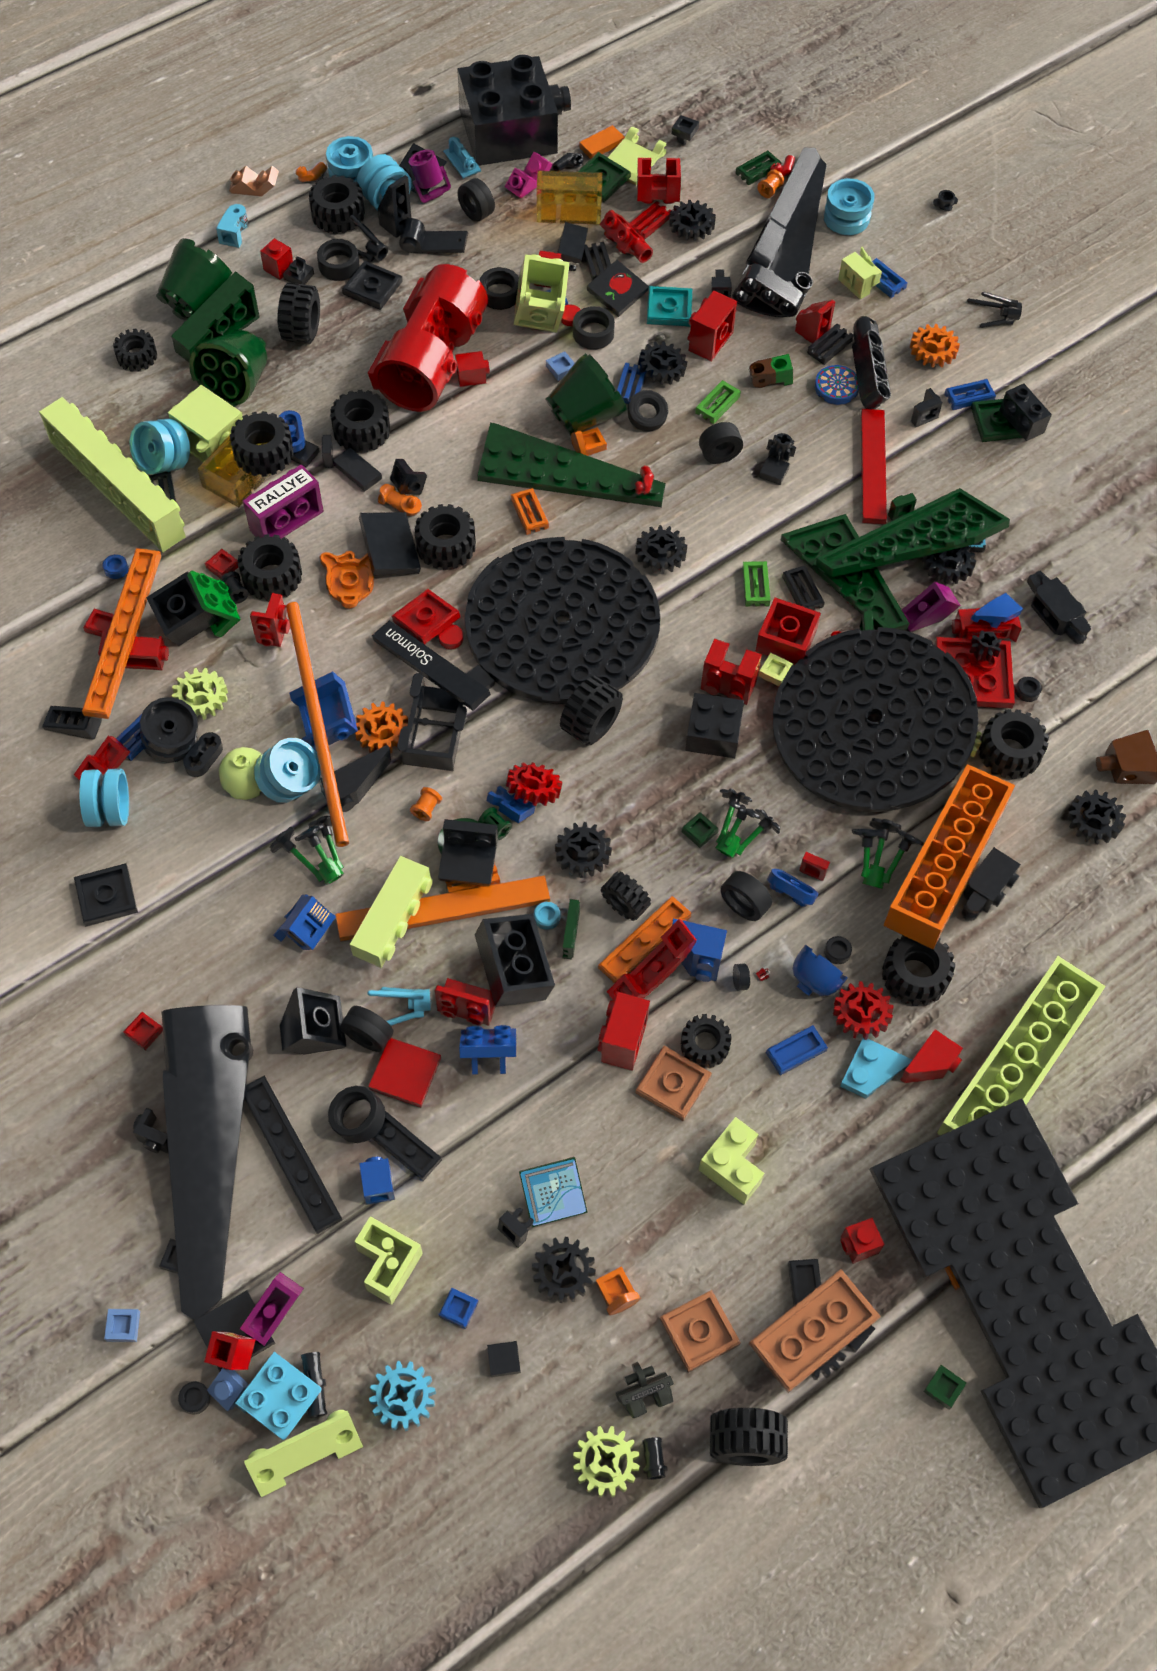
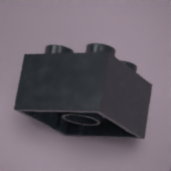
(510, 109)

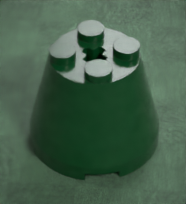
(191, 278)
(229, 365)
(585, 397)

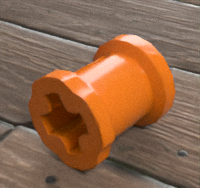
(770, 184)
(426, 804)

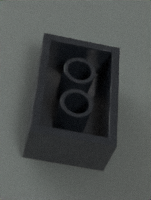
(514, 960)

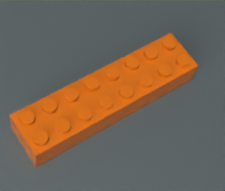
(949, 856)

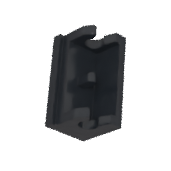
(572, 244)

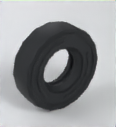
(655, 400)

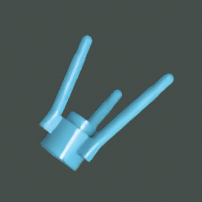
(417, 999)

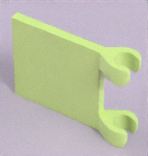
(628, 152)

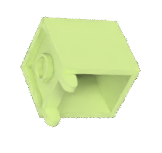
(536, 307)
(205, 420)

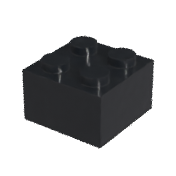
(180, 611)
(714, 725)

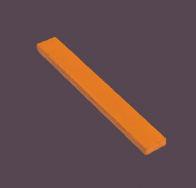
(121, 634)
(460, 904)

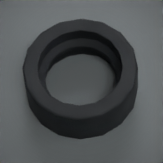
(335, 247)
(500, 276)
(593, 315)
(746, 896)
(343, 1101)

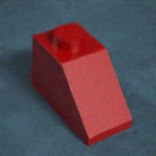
(815, 320)
(934, 1059)

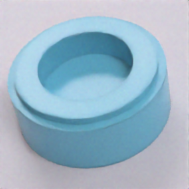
(547, 915)

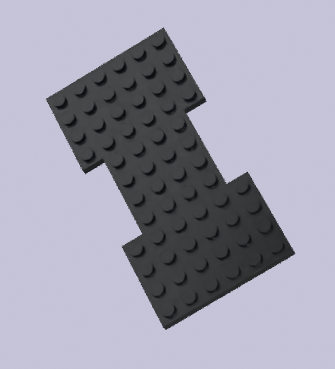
(1074, 1384)

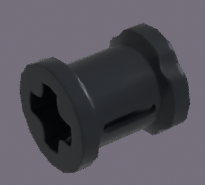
(236, 590)

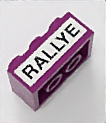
(284, 504)

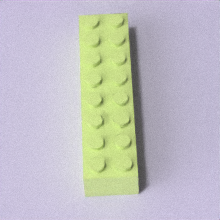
(113, 474)
(1029, 1044)

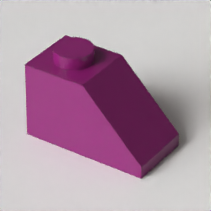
(930, 606)
(271, 1308)

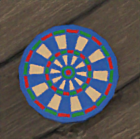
(836, 384)

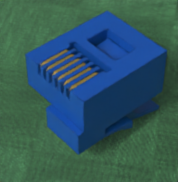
(305, 923)

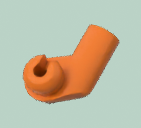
(311, 175)

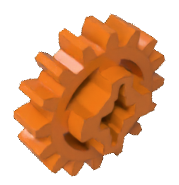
(934, 345)
(380, 726)

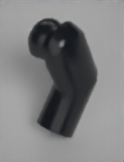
(569, 160)

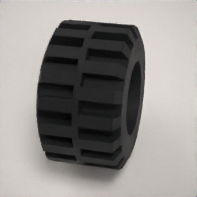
(334, 202)
(298, 313)
(357, 407)
(261, 429)
(445, 521)
(267, 552)
(591, 710)
(1020, 728)
(913, 987)
(748, 1436)

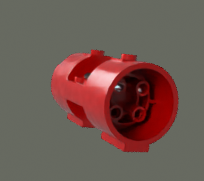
(419, 358)

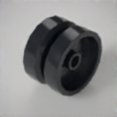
(168, 729)

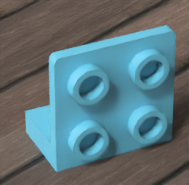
(278, 1396)

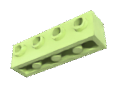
(391, 911)

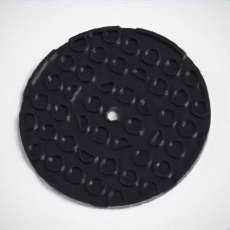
(516, 627)
(866, 764)

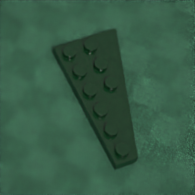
(863, 588)

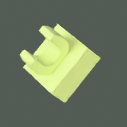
(774, 669)

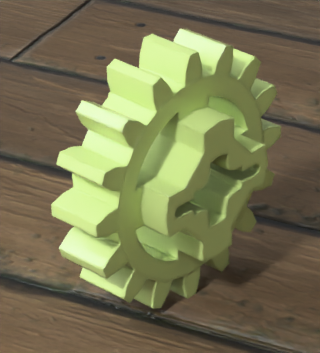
(200, 691)
(617, 1453)

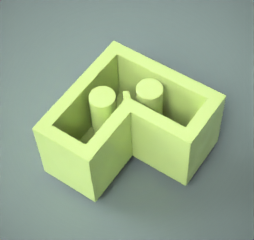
(727, 1163)
(393, 1255)

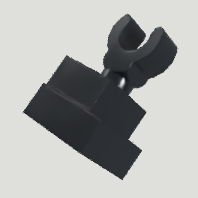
(721, 284)

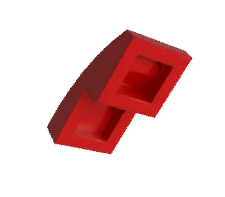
(108, 756)

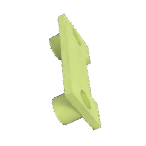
(332, 1436)

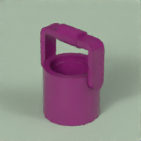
(428, 174)

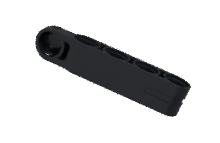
(870, 363)

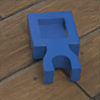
(509, 806)

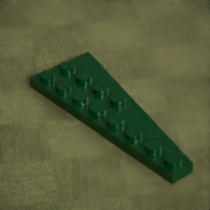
(533, 463)

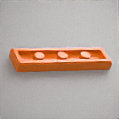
(643, 940)

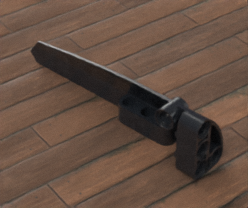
(781, 257)
(203, 1122)

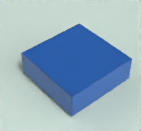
(458, 1308)

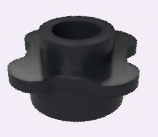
(945, 200)

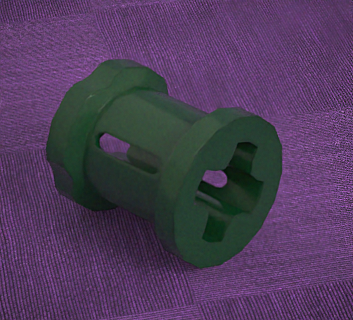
(491, 817)

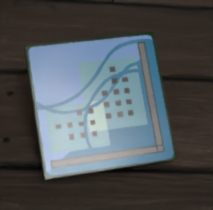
(553, 1191)

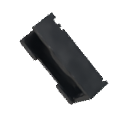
(430, 699)

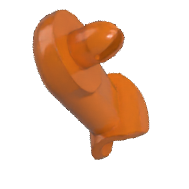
(401, 502)

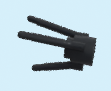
(374, 247)
(1010, 309)

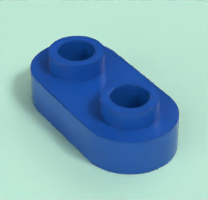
(294, 422)
(786, 883)

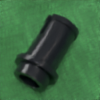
(654, 1460)

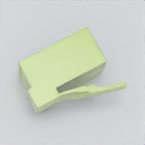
(859, 273)

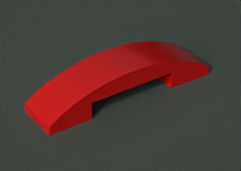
(658, 965)

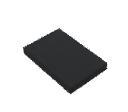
(389, 543)

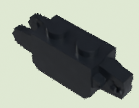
(1058, 607)

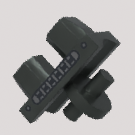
(657, 1386)

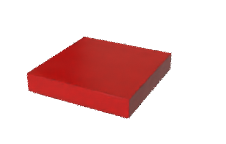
(426, 616)
(405, 1072)

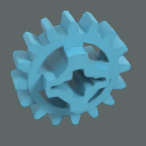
(413, 1389)

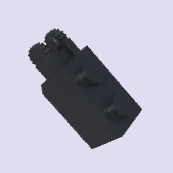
(988, 883)

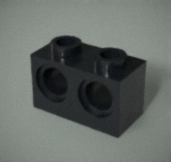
(1025, 412)

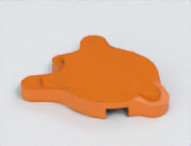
(347, 577)

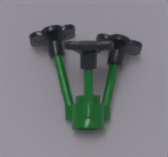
(329, 869)
(874, 874)

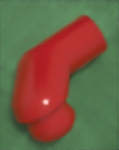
(787, 167)
(647, 479)

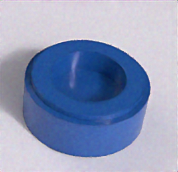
(115, 566)

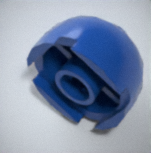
(816, 973)

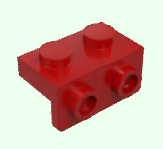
(272, 625)

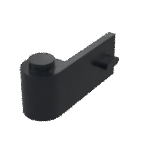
(418, 240)

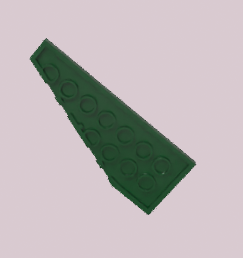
(936, 527)

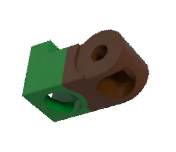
(772, 371)

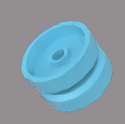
(347, 156)
(377, 176)
(848, 206)
(159, 446)
(287, 770)
(104, 798)

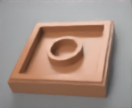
(673, 1083)
(700, 1331)

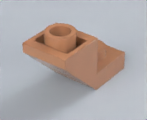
(249, 183)

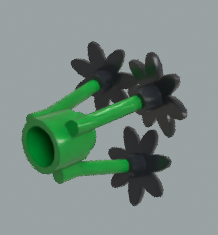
(729, 842)

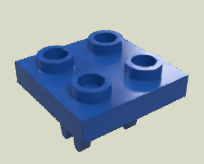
(488, 1043)

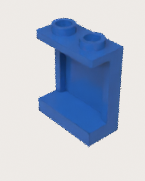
(334, 706)

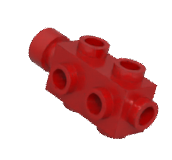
(625, 236)

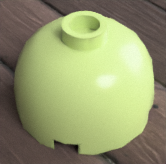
(237, 773)

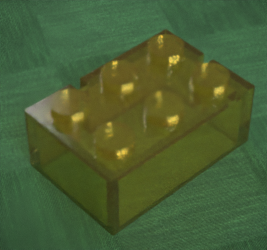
(576, 193)
(225, 479)

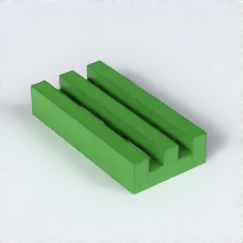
(712, 413)
(757, 600)

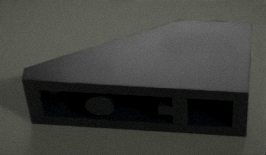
(395, 207)
(359, 776)

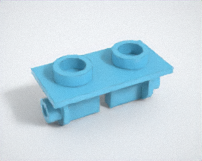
(460, 158)

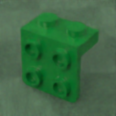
(215, 599)

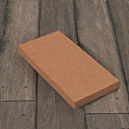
(814, 1330)

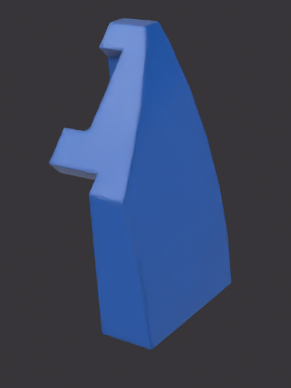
(1000, 609)

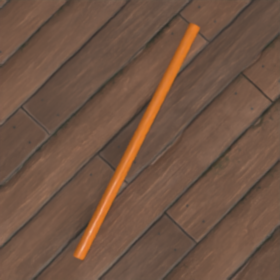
(317, 725)

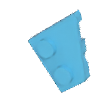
(872, 1067)

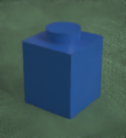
(377, 1180)

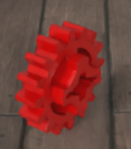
(533, 784)
(872, 1004)

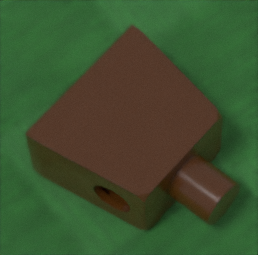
(1131, 759)

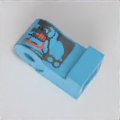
(232, 225)

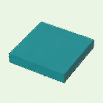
(669, 306)

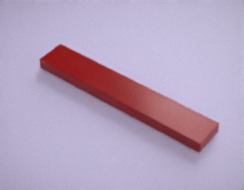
(873, 466)

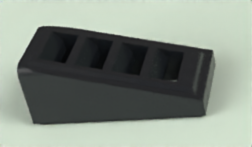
(86, 728)

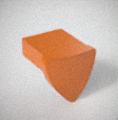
(588, 442)
(617, 1291)

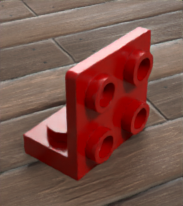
(465, 1001)

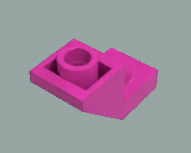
(525, 181)

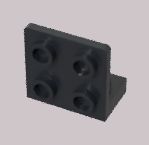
(468, 852)

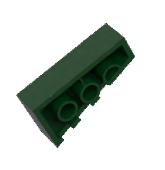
(225, 311)

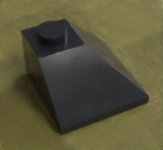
(312, 1023)

